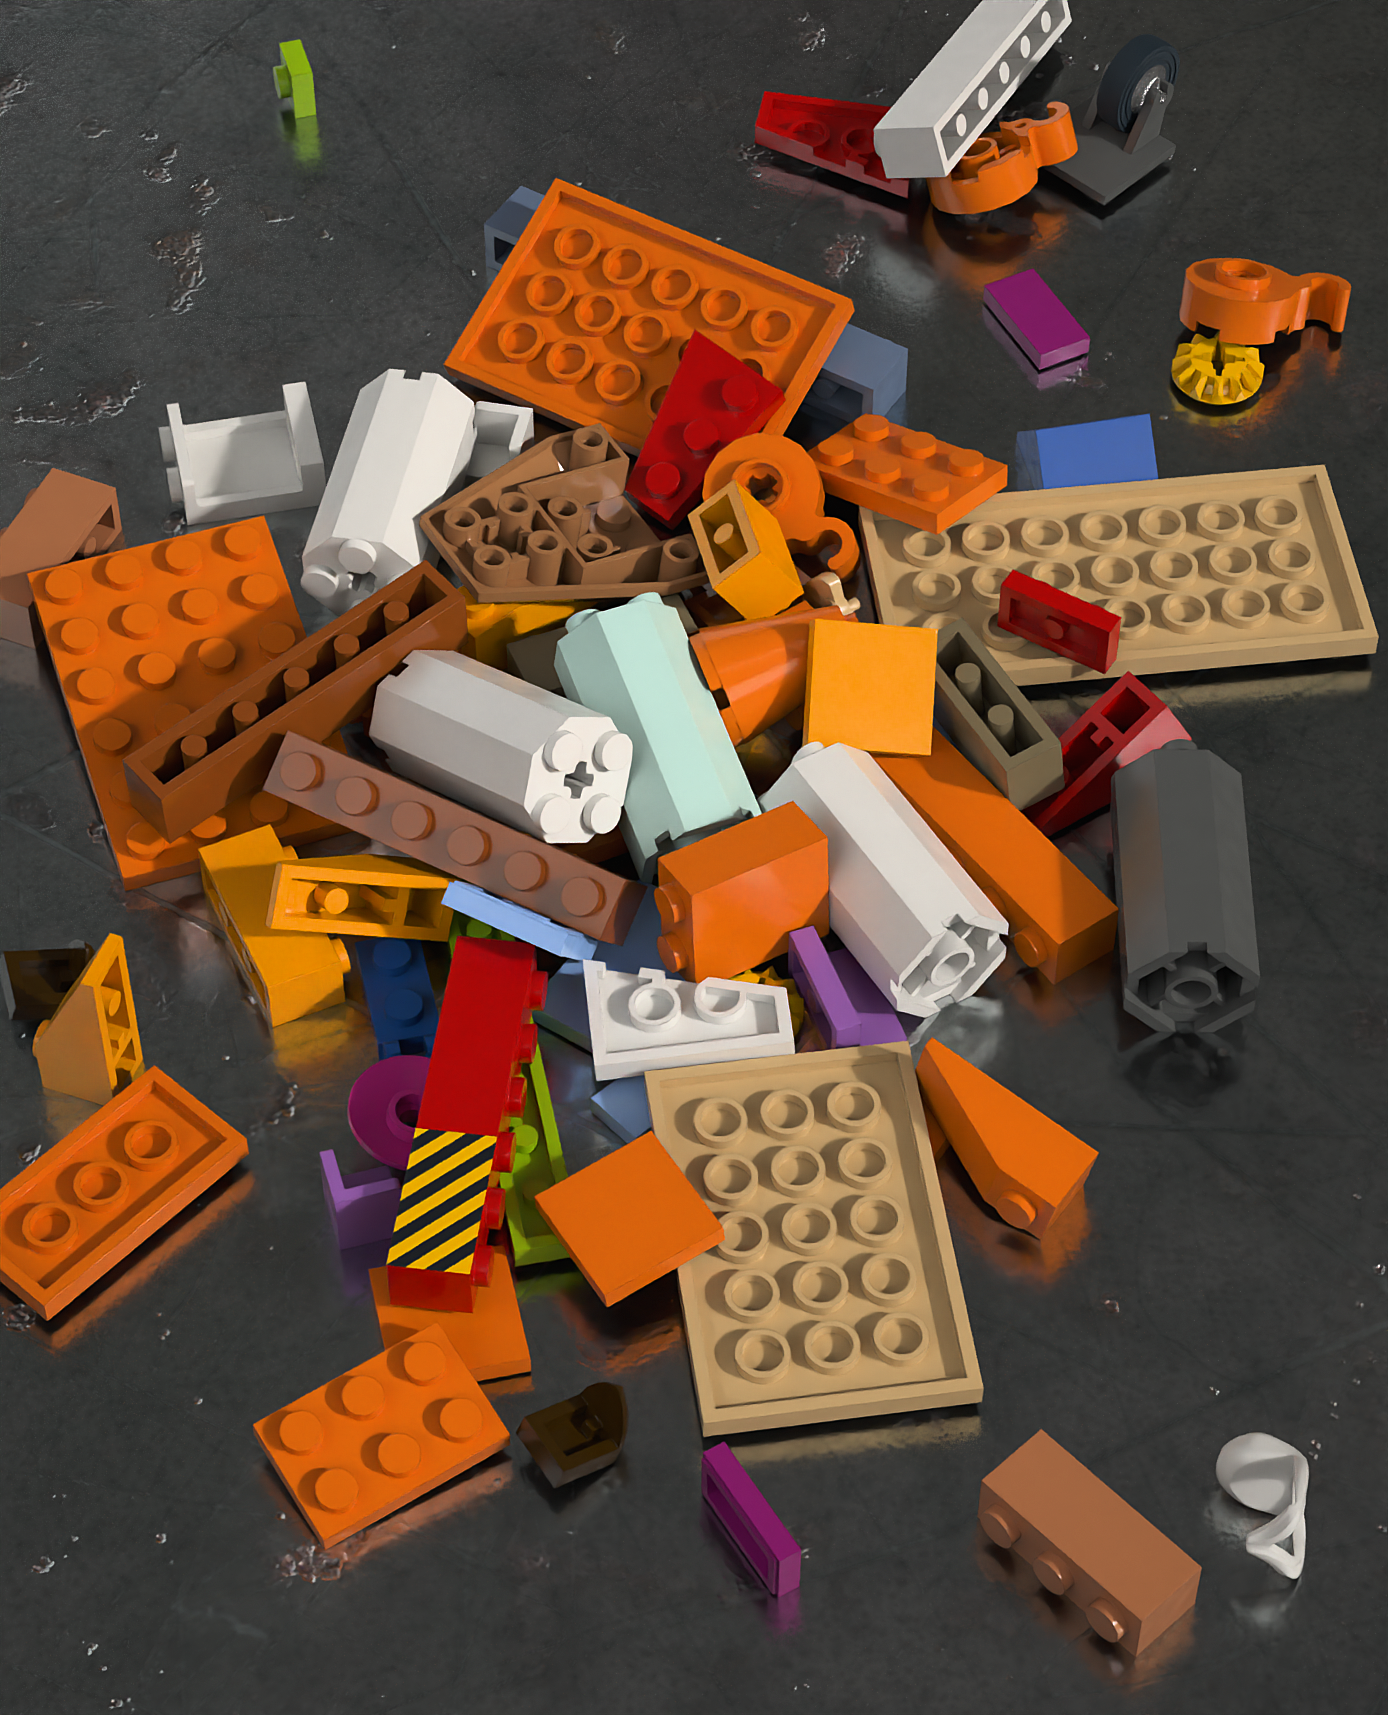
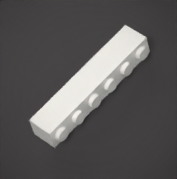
(966, 85)

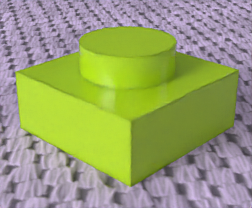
(295, 79)

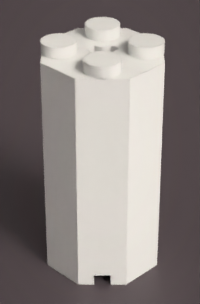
(396, 462)
(503, 746)
(892, 882)

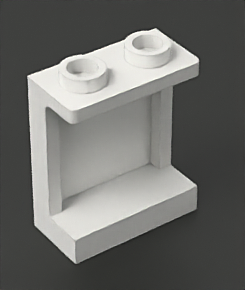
(245, 461)

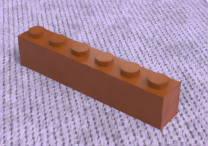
(305, 690)
(455, 838)

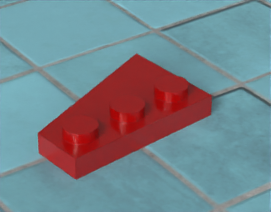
(828, 135)
(704, 411)

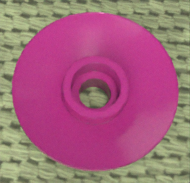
(381, 1103)

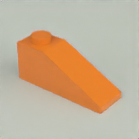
(1008, 1147)

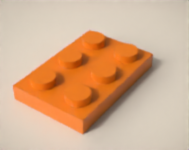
(906, 473)
(381, 1435)

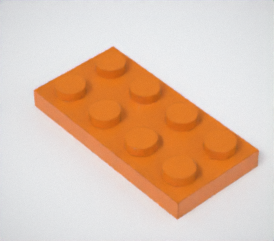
(109, 1189)

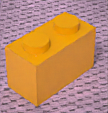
(745, 553)

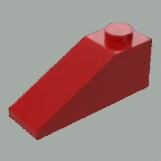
(1103, 740)

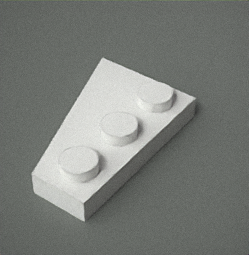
(670, 1023)

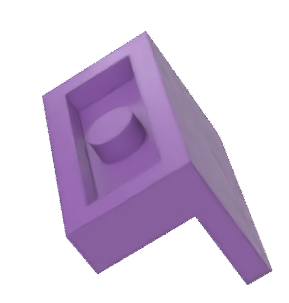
(839, 995)

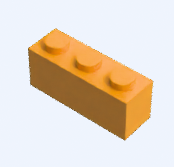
(287, 968)

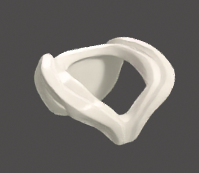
(1273, 1480)

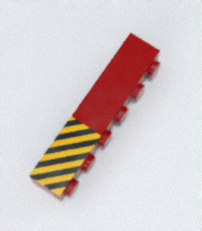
(464, 1126)

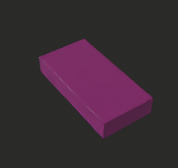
(1036, 318)
(750, 1520)

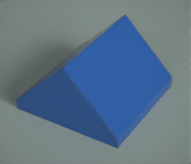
(1090, 452)

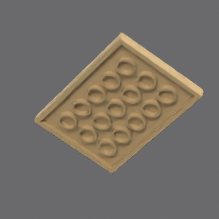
(835, 1243)

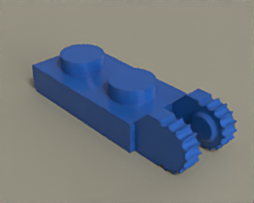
(398, 995)

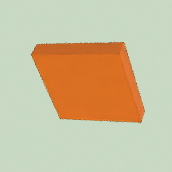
(629, 1218)
(487, 1340)

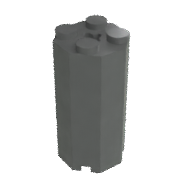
(1183, 889)

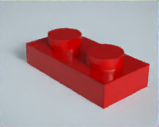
(1059, 621)

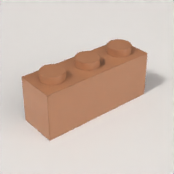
(58, 525)
(1087, 1543)

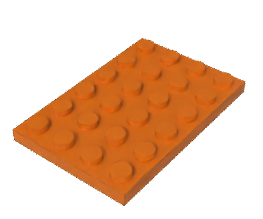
(606, 303)
(150, 642)

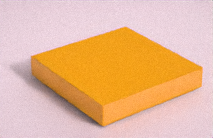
(870, 686)

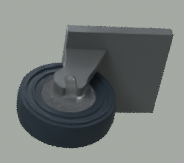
(1123, 121)

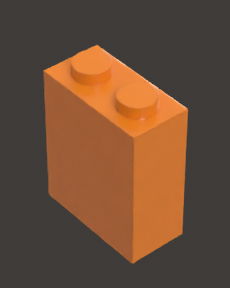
(741, 894)

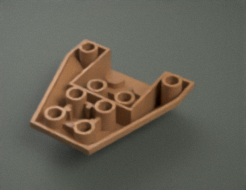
(559, 529)

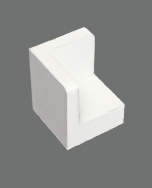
(502, 436)

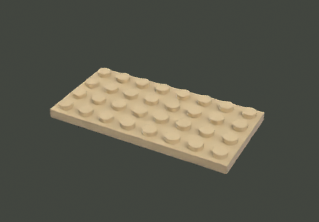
(1190, 564)

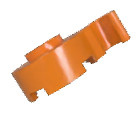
(1005, 163)
(1257, 300)
(786, 467)

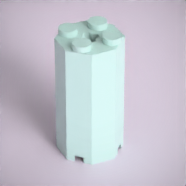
(683, 765)

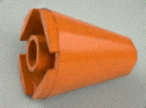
(758, 667)

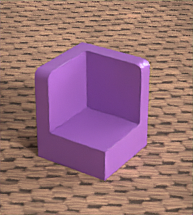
(361, 1203)

